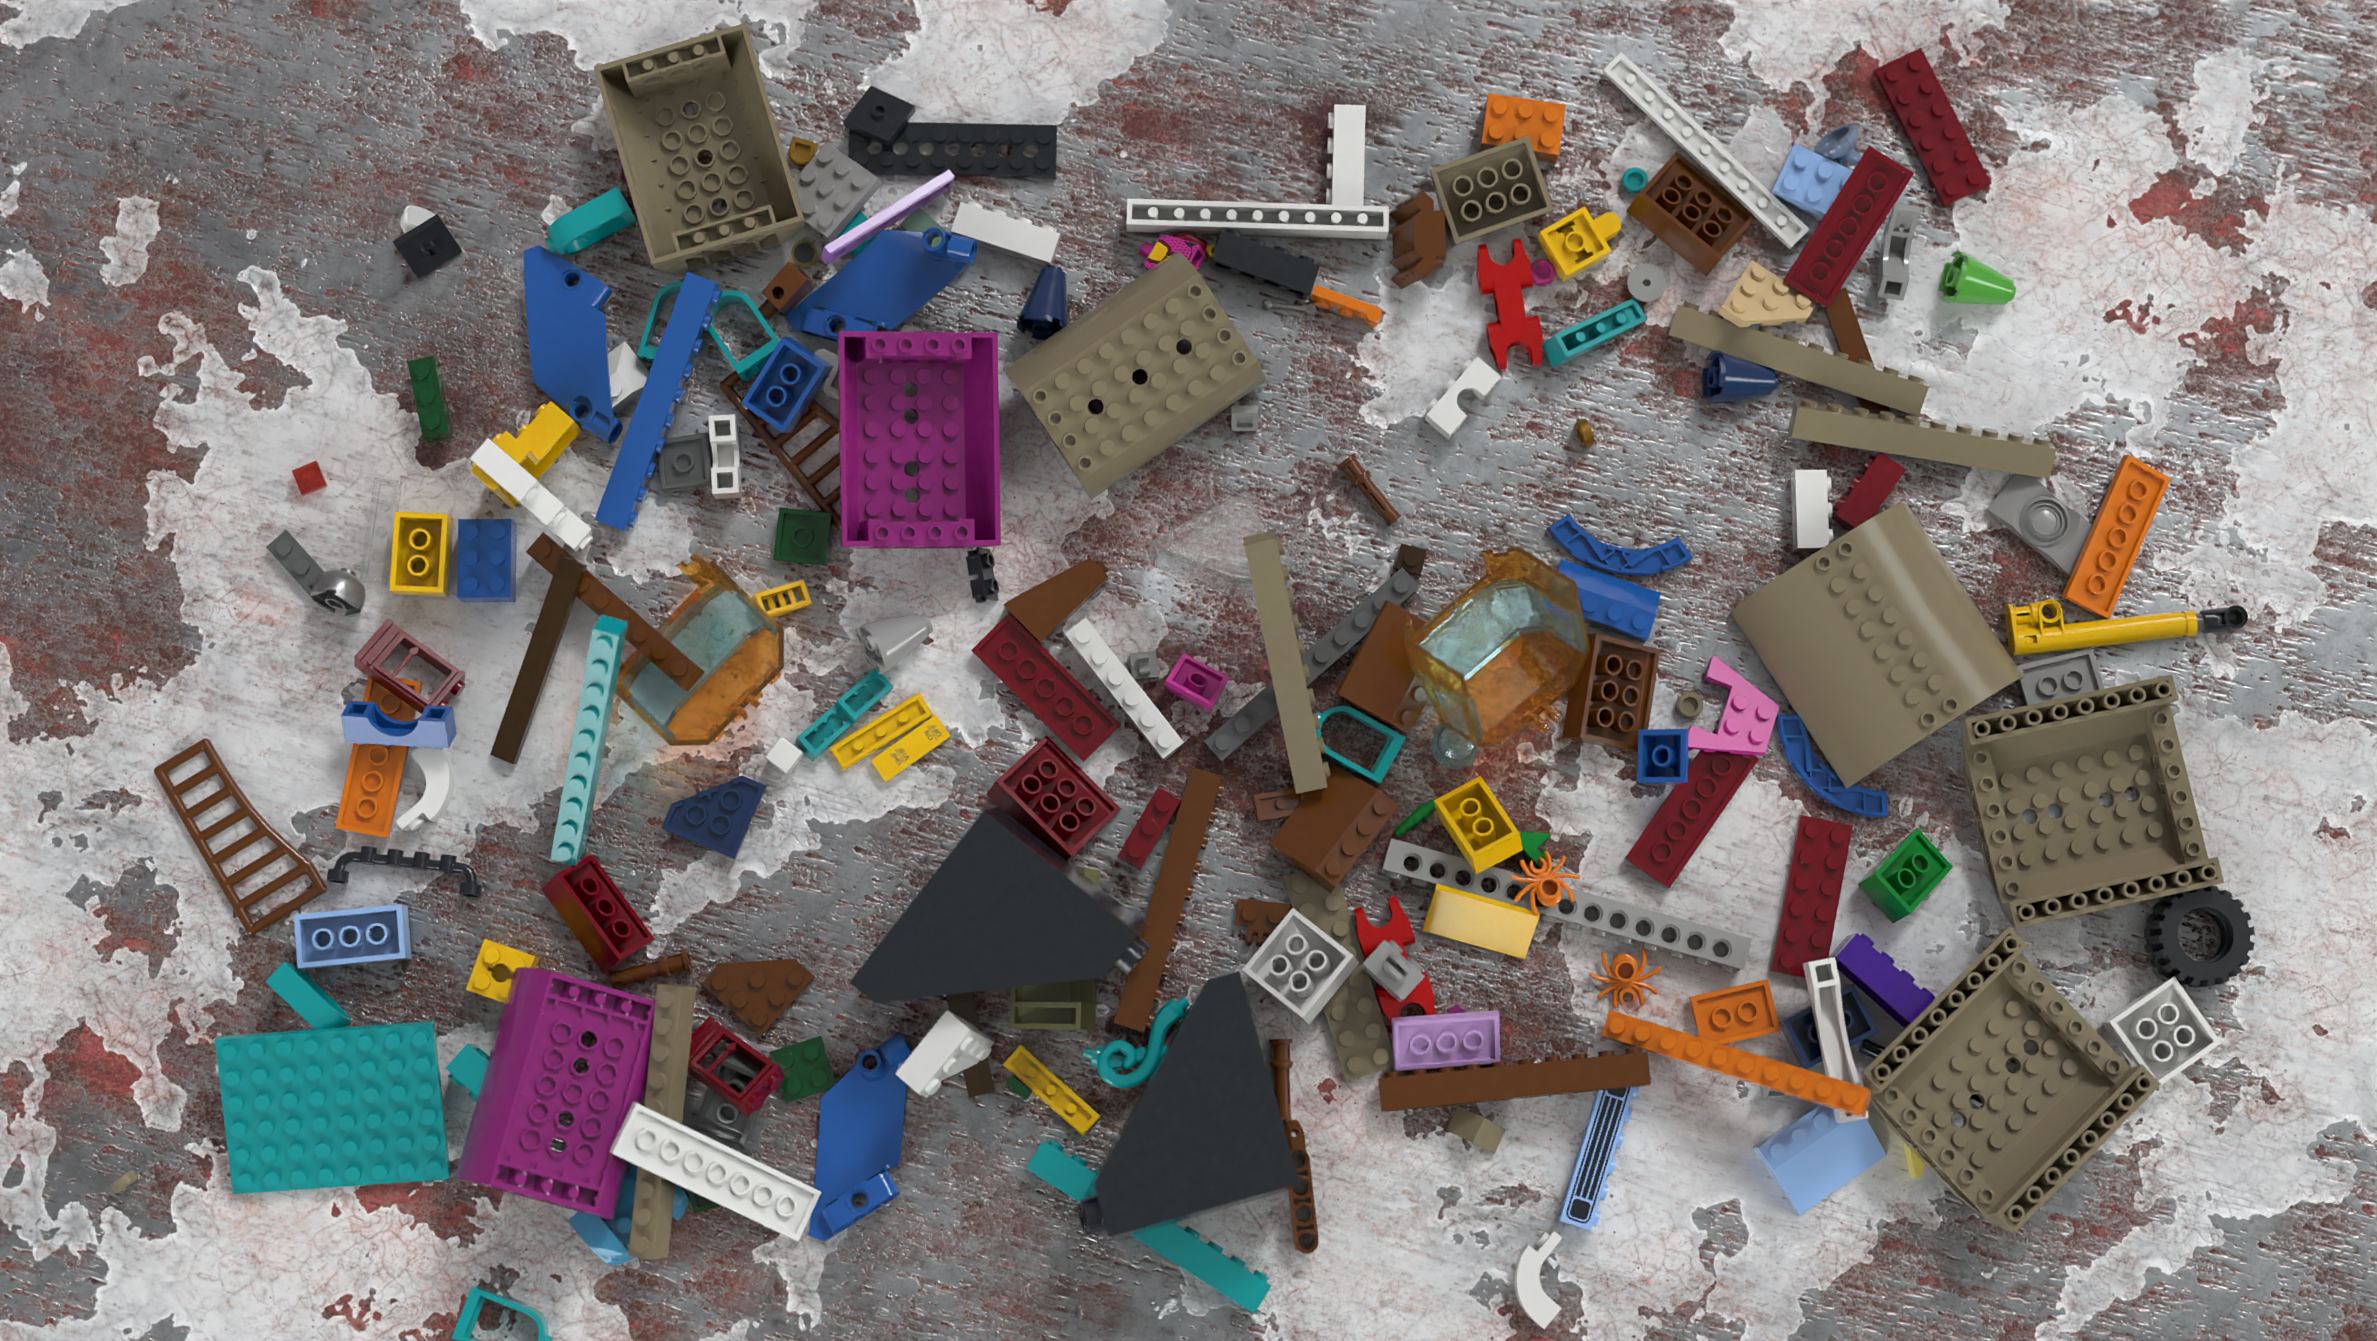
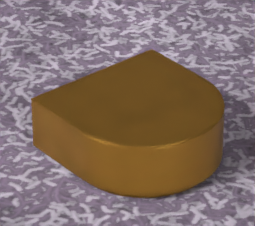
(802, 151)
(1585, 433)

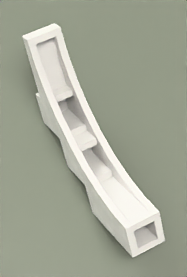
(532, 495)

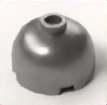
(339, 590)

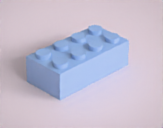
(1809, 182)
(352, 937)

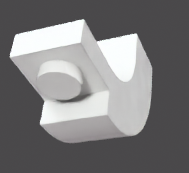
(438, 789)
(1527, 1280)

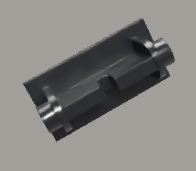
(982, 563)

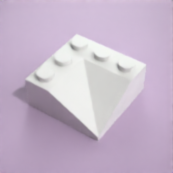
(1300, 966)
(2162, 1031)
(944, 1051)

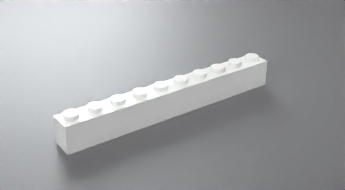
(1258, 218)

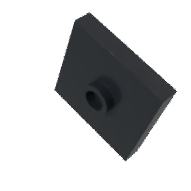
(879, 116)
(427, 246)

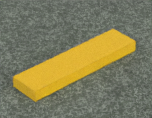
(881, 731)
(1051, 1090)

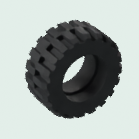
(2233, 930)

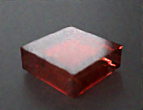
(309, 478)

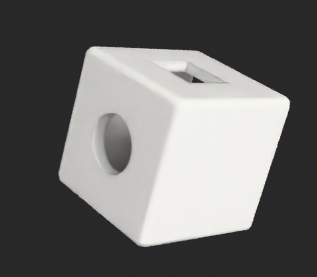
(785, 756)

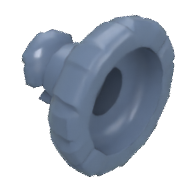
(1839, 145)

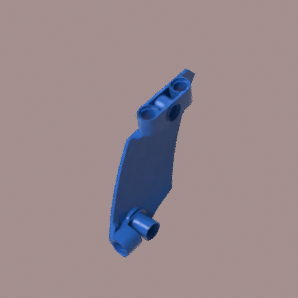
(884, 283)
(570, 340)
(860, 1140)

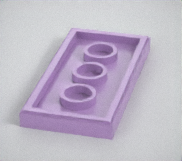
(1445, 1040)

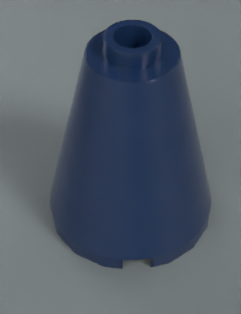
(1046, 305)
(1735, 378)

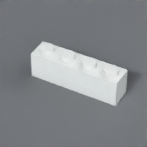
(1347, 155)
(1006, 234)

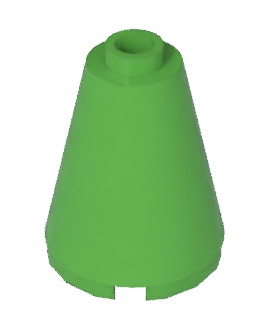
(1974, 282)

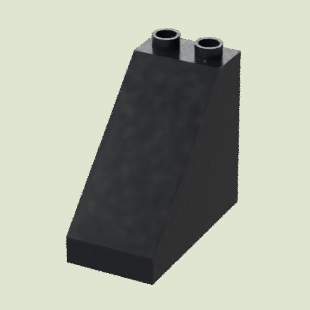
(1000, 919)
(1200, 1129)

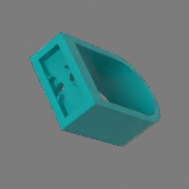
(590, 223)
(646, 352)
(756, 361)
(1386, 756)
(307, 998)
(473, 1308)

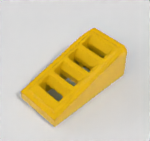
(778, 592)

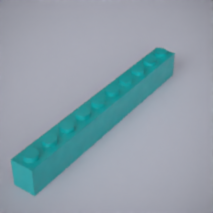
(589, 739)
(1171, 1241)

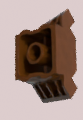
(1417, 239)

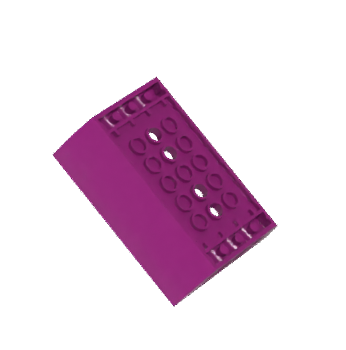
(949, 442)
(534, 1081)

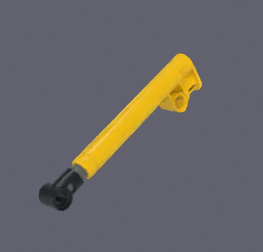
(2040, 635)

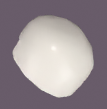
(413, 217)

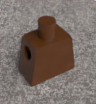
(795, 285)

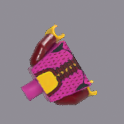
(1186, 243)

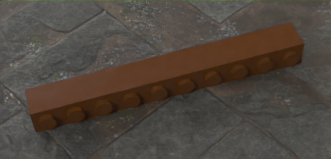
(1168, 898)
(1514, 1081)

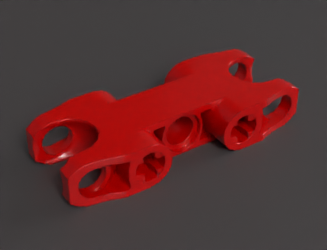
(1512, 324)
(1401, 933)

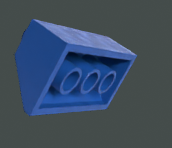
(1613, 602)

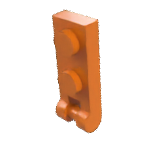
(1347, 305)

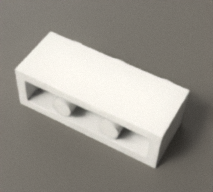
(1810, 510)

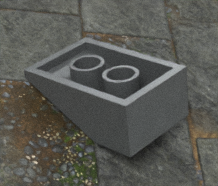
(720, 1116)

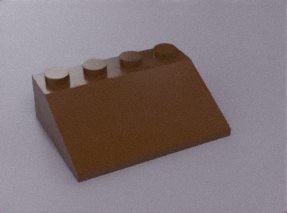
(1691, 213)
(1381, 673)
(1612, 694)
(1333, 827)

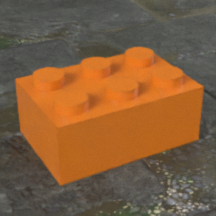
(1515, 117)

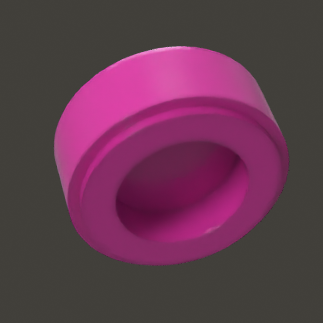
(1542, 272)

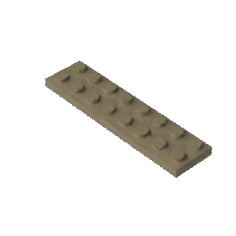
(1353, 1009)

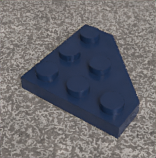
(717, 816)

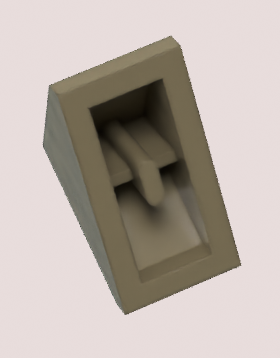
(1476, 1129)

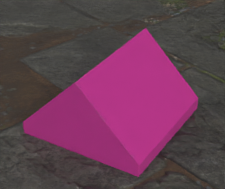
(1196, 683)

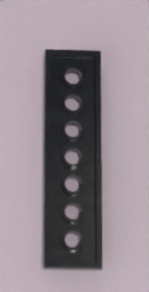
(964, 163)

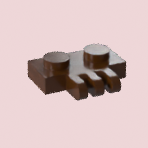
(1259, 917)

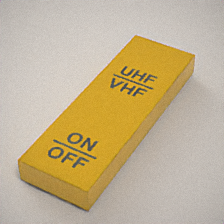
(910, 748)

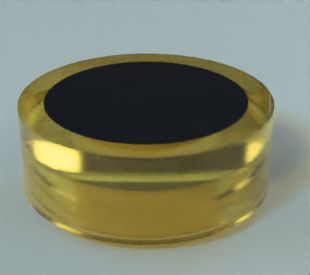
(804, 254)

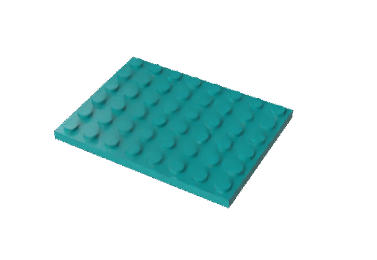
(333, 1107)

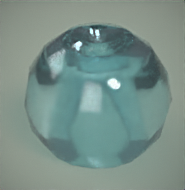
(1448, 752)

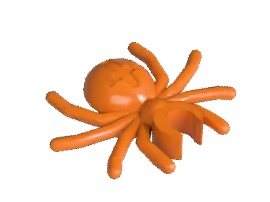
(1544, 882)
(1625, 977)

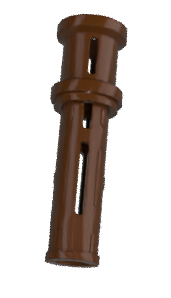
(1361, 479)
(662, 967)
(1281, 1068)

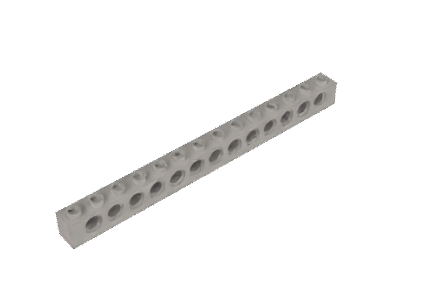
(1735, 945)

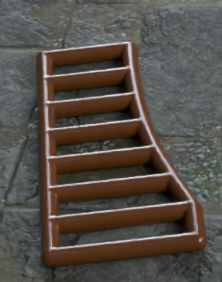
(793, 463)
(264, 829)

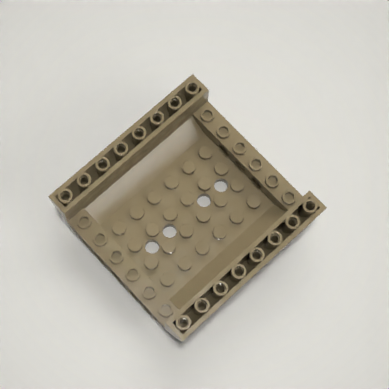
(2068, 757)
(2031, 1122)

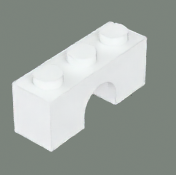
(1475, 379)
(726, 456)

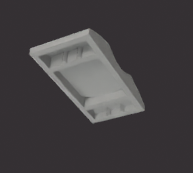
(2041, 521)

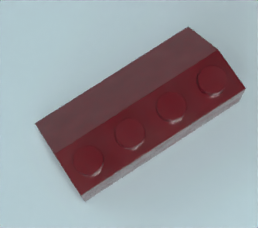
(597, 914)

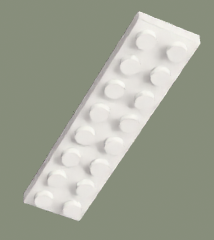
(715, 1171)

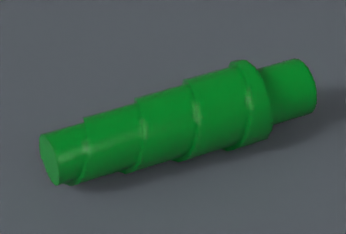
(1416, 817)

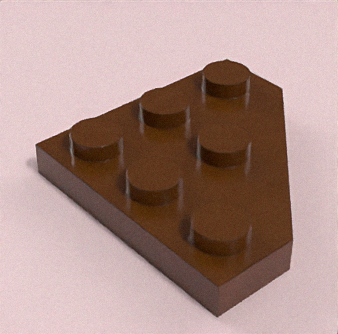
(758, 989)

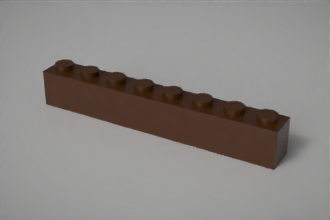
(639, 631)

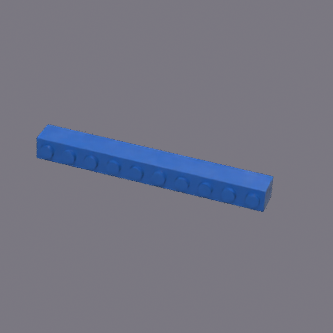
(658, 401)

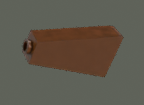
(1053, 602)

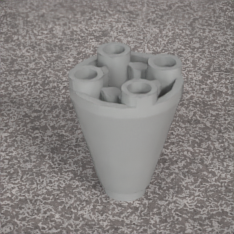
(892, 639)

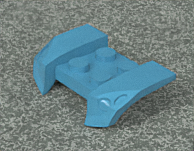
(610, 1237)

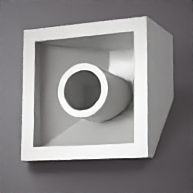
(626, 376)

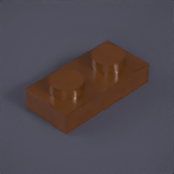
(1276, 804)

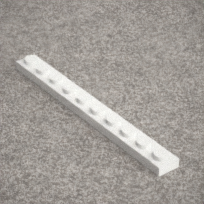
(1705, 150)

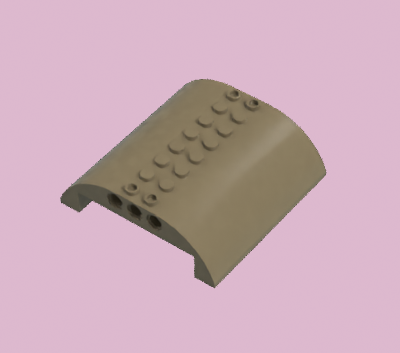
(1875, 643)

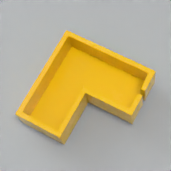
(535, 448)

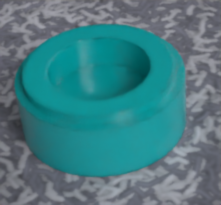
(1634, 180)

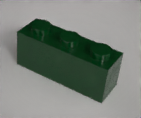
(430, 399)

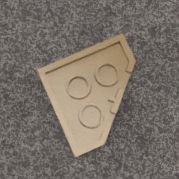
(1765, 300)

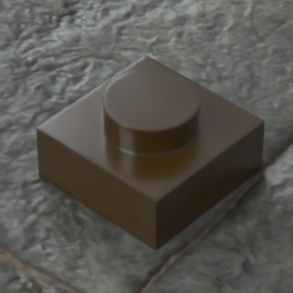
(1411, 559)

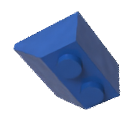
(1662, 756)

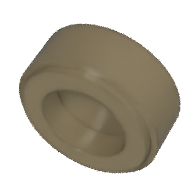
(1689, 705)
(124, 1182)

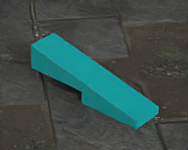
(843, 714)

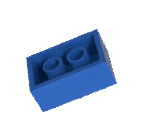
(787, 385)
(486, 560)

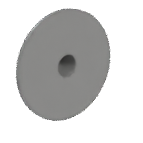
(1646, 282)

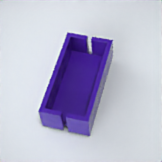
(1880, 979)

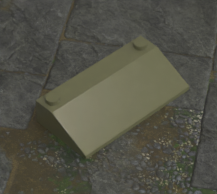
(1059, 1004)

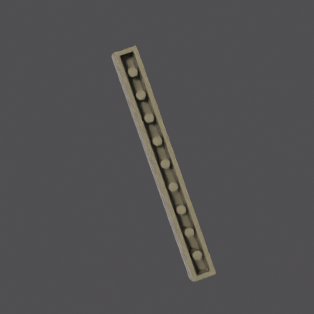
(1799, 360)
(1921, 439)
(1285, 661)
(666, 1097)

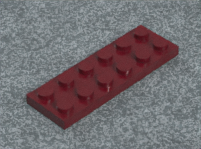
(1932, 127)
(1848, 226)
(1046, 687)
(1689, 814)
(1811, 894)

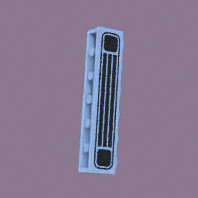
(1595, 1157)

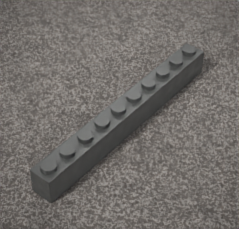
(1319, 659)

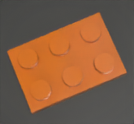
(1735, 1013)

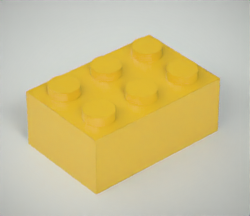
(421, 554)
(1478, 825)

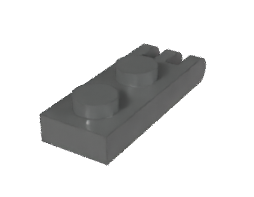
(296, 560)

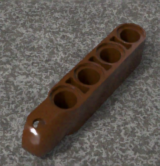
(1297, 1144)

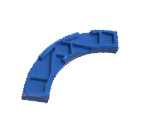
(1617, 559)
(1820, 778)

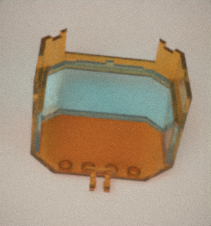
(725, 638)
(1502, 649)

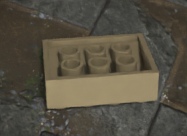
(1490, 191)

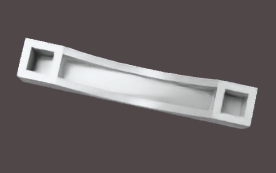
(1124, 689)
(1828, 1014)

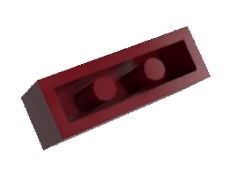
(1867, 491)
(1149, 828)

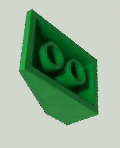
(1905, 876)

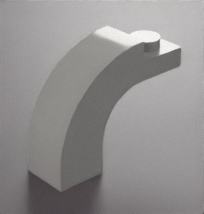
(1895, 252)

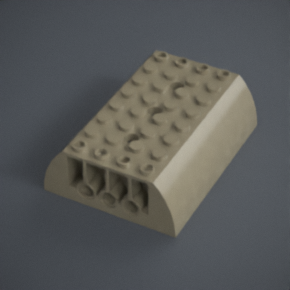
(663, 145)
(1105, 347)

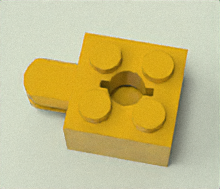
(1578, 241)
(496, 968)

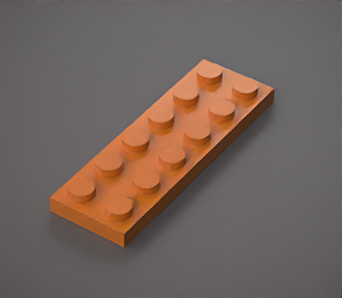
(2116, 537)
(376, 771)

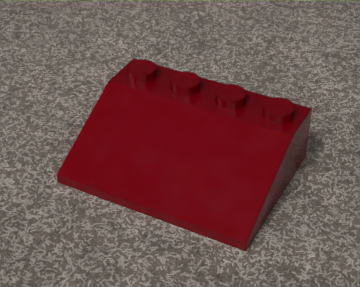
(1054, 799)

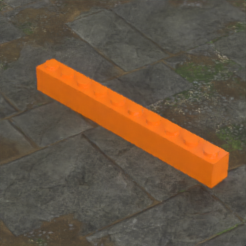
(1737, 1064)

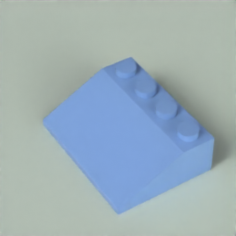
(1818, 1155)

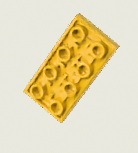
(1480, 921)

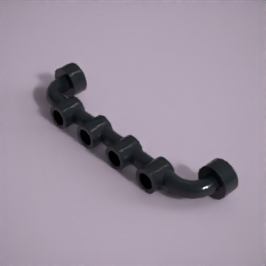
(395, 859)

